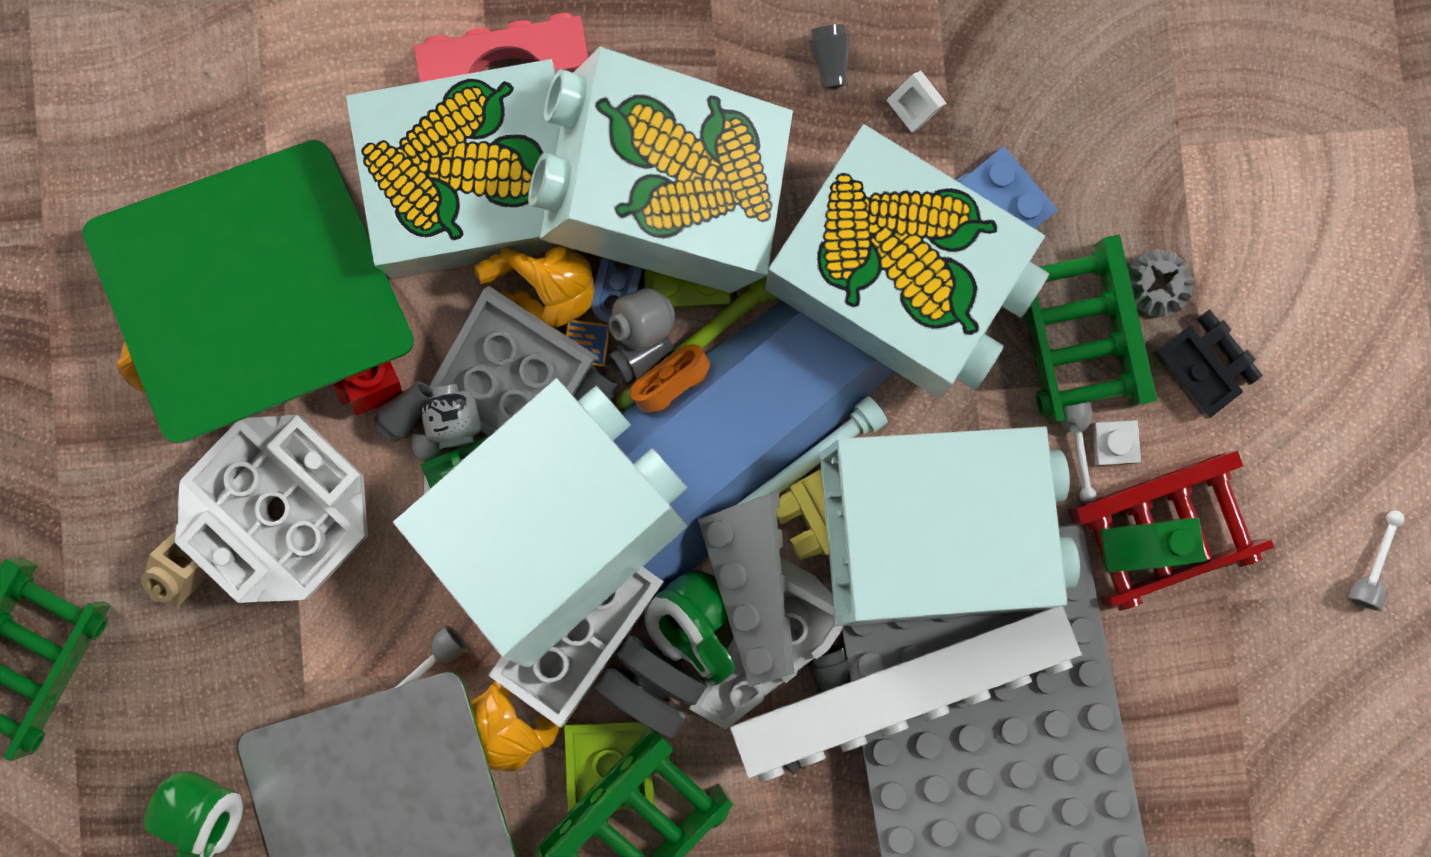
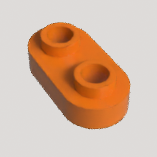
(670, 378)

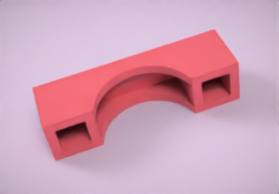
(557, 39)

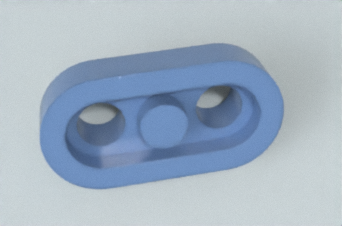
(613, 283)

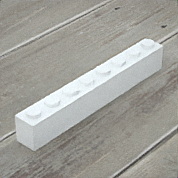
(906, 691)

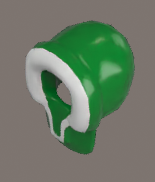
(684, 623)
(194, 814)

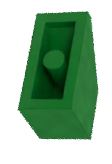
(1153, 545)

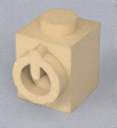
(171, 574)

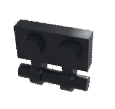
(1200, 372)

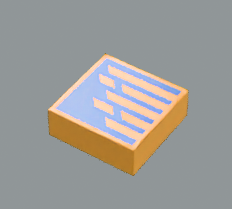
(592, 337)

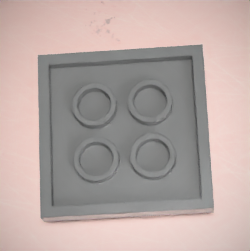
(509, 359)

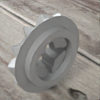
(1159, 302)

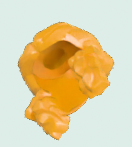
(560, 279)
(504, 736)

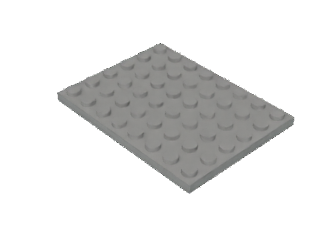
(1013, 773)

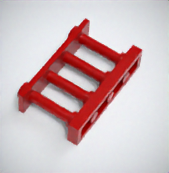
(1177, 488)

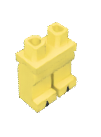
(807, 500)

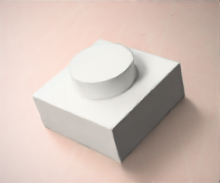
(916, 101)
(1116, 442)

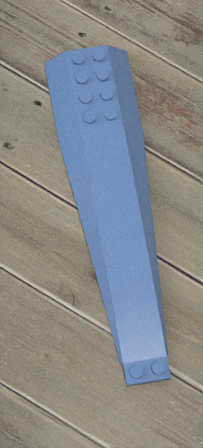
(777, 394)

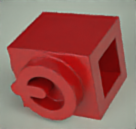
(369, 388)

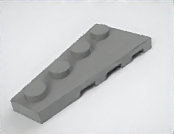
(747, 568)

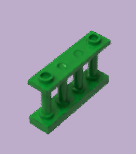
(1125, 342)
(16, 584)
(621, 787)

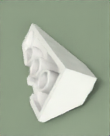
(812, 634)
(573, 664)

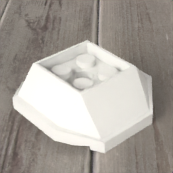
(228, 521)

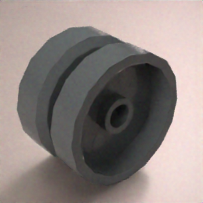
(647, 692)

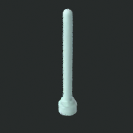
(865, 418)

